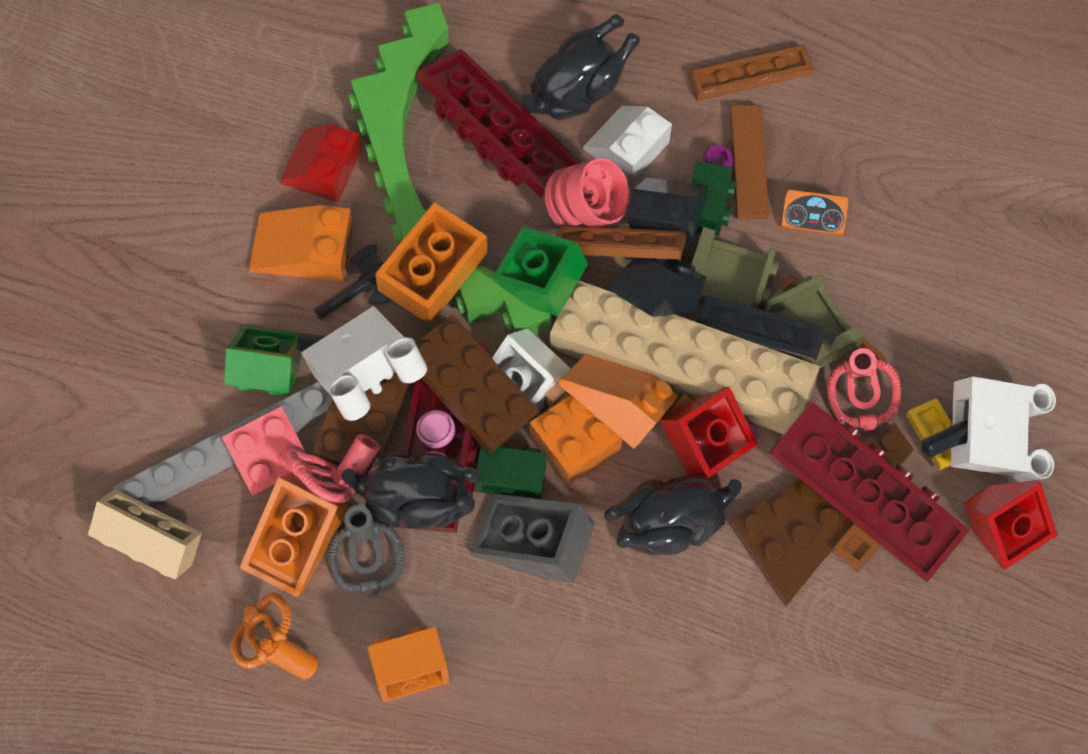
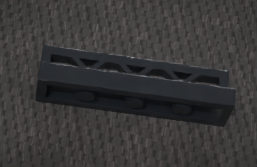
(765, 327)

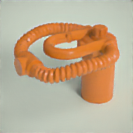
(276, 647)

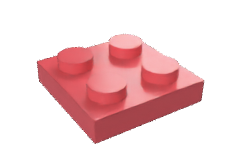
(262, 449)

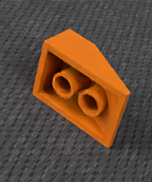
(303, 242)
(619, 396)
(292, 535)

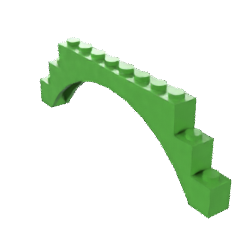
(383, 110)

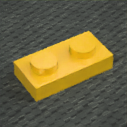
(928, 420)

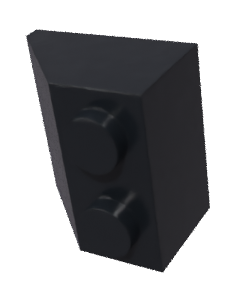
(667, 206)
(659, 286)

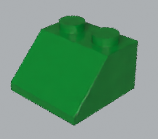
(541, 270)
(262, 360)

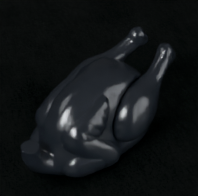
(579, 72)
(415, 491)
(671, 514)

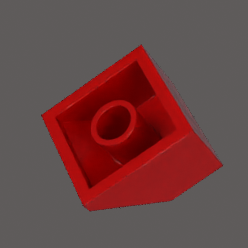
(323, 161)
(709, 432)

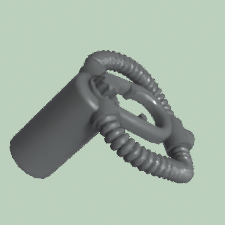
(359, 528)

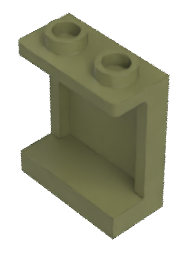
(734, 271)
(812, 304)

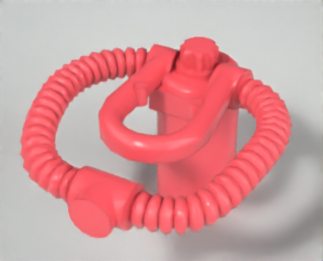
(864, 363)
(357, 458)

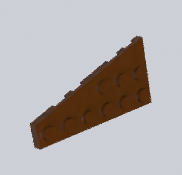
(799, 528)

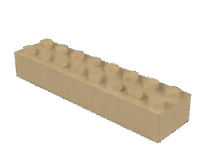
(685, 355)

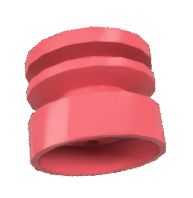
(587, 194)

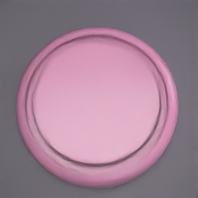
(435, 429)

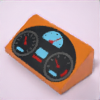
(814, 212)

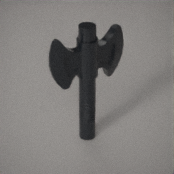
(364, 264)

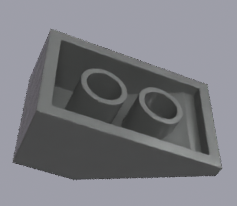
(534, 536)

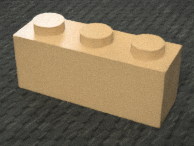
(144, 534)

